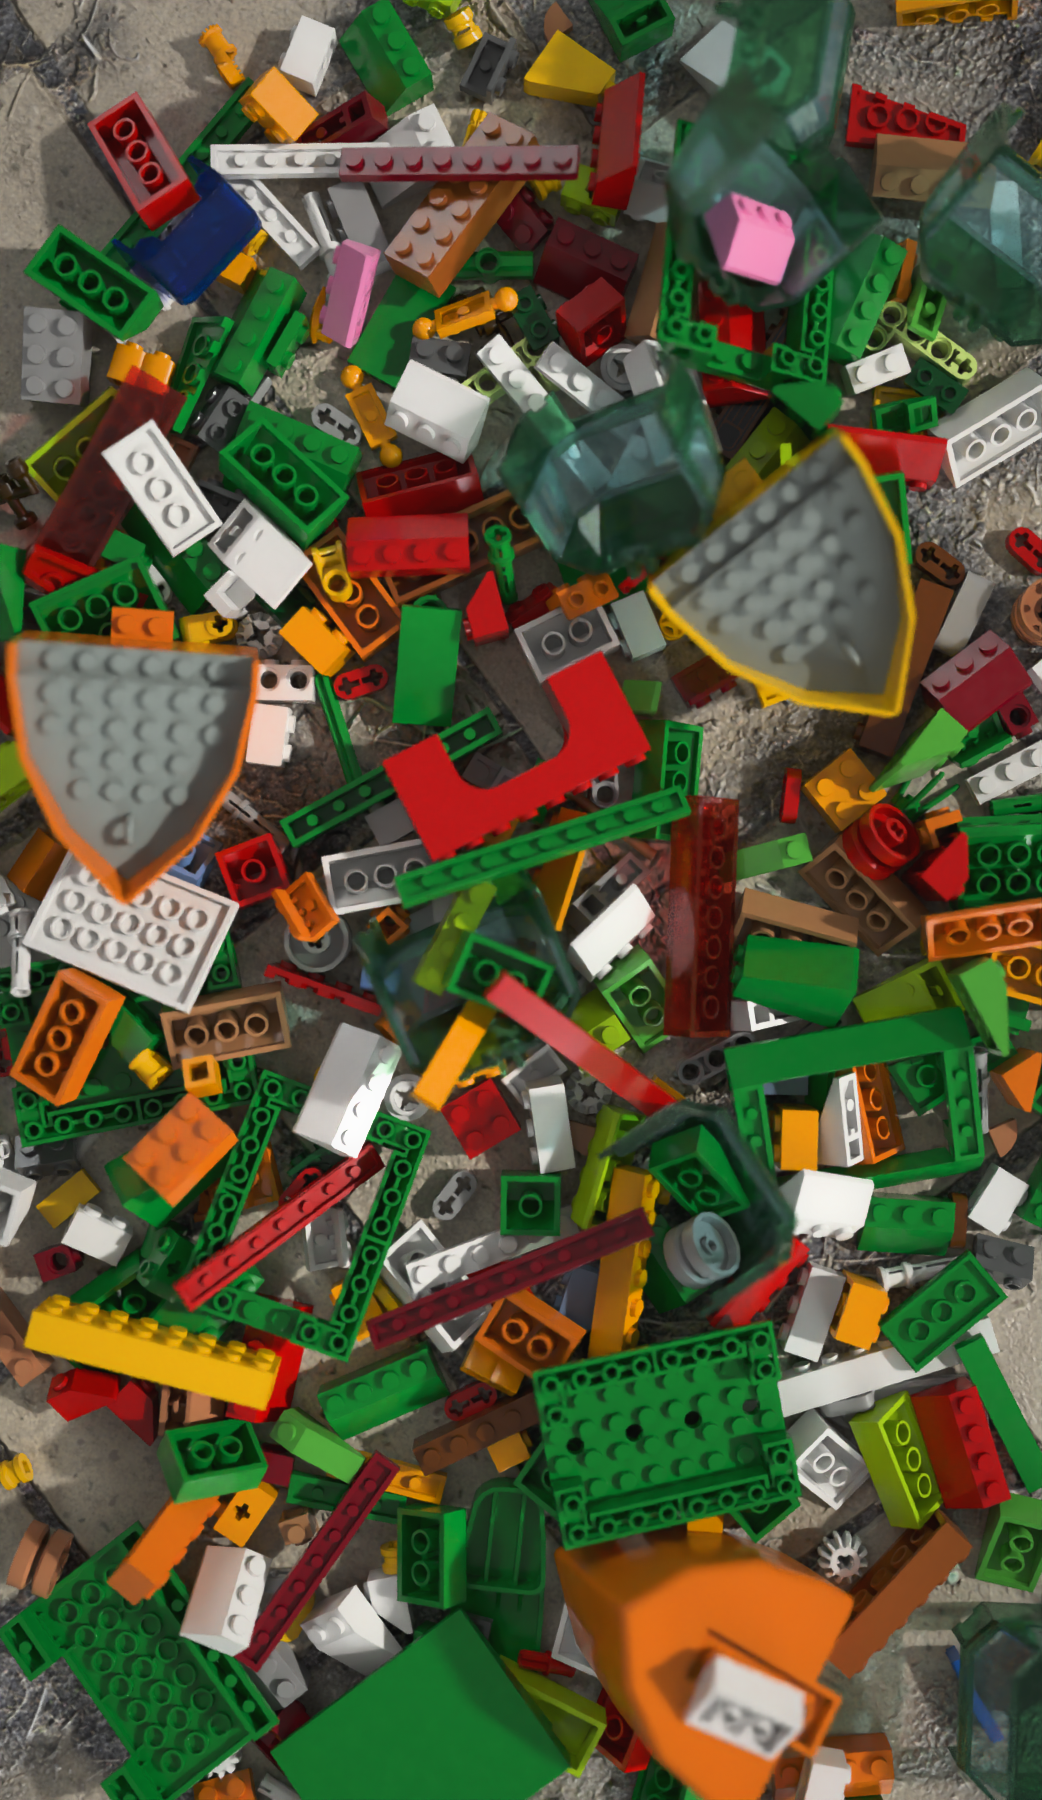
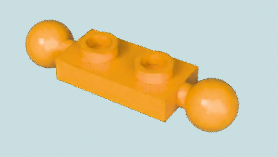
(465, 314)
(371, 416)

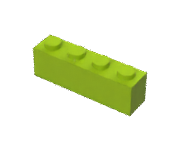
(463, 912)

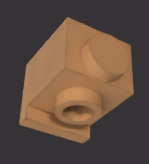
(298, 1525)

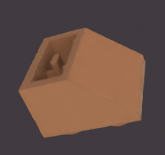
(188, 1408)

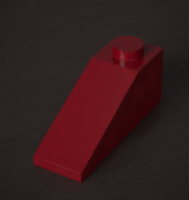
(355, 121)

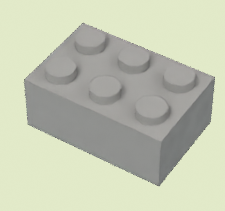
(56, 357)

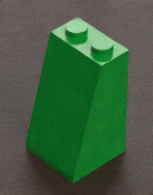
(796, 977)
(144, 1200)

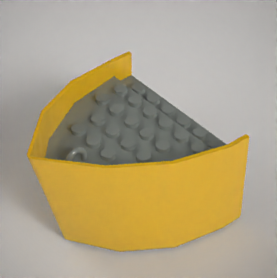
(800, 582)

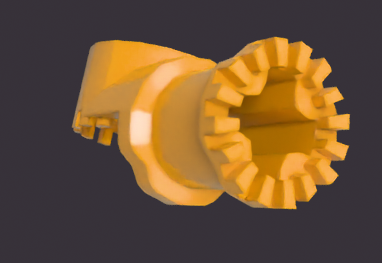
(223, 55)

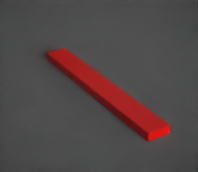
(577, 1044)
(277, 1227)

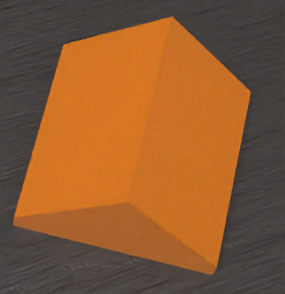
(38, 864)
(1018, 1078)

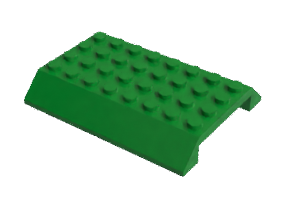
(161, 1693)

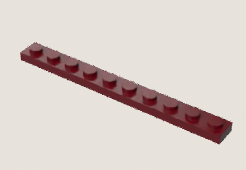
(510, 1278)

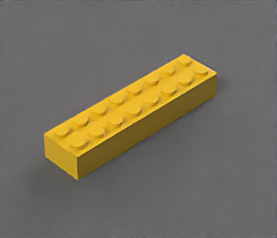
(153, 1351)

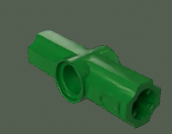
(509, 266)

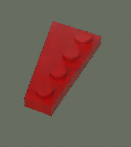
(876, 114)
(56, 571)
(367, 1002)

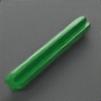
(337, 727)

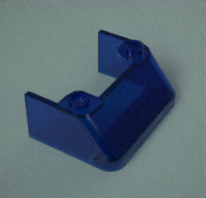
(200, 244)

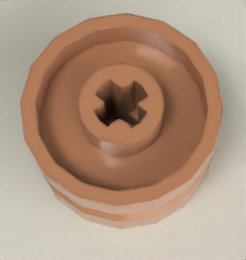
(38, 1558)

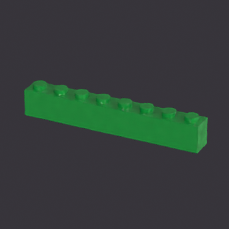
(375, 786)

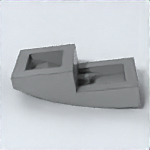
(485, 772)

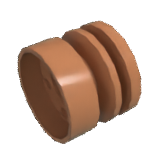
(1025, 615)

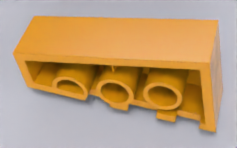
(955, 11)

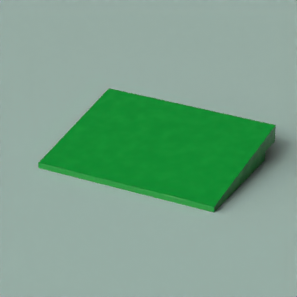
(428, 1727)

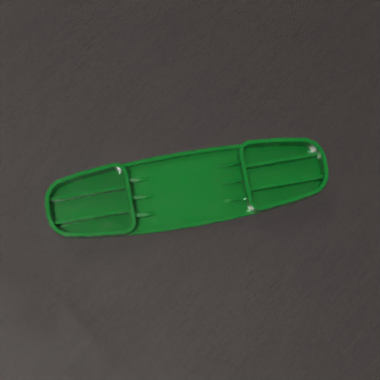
(506, 1565)

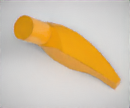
(315, 326)

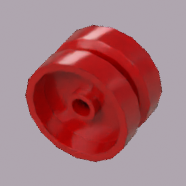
(880, 841)

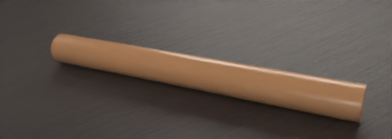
(589, 807)

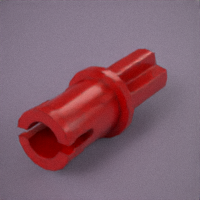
(544, 1663)

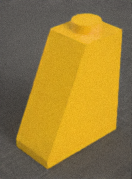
(568, 73)

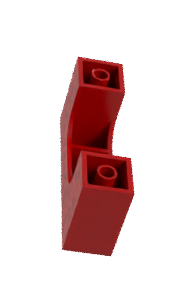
(597, 739)

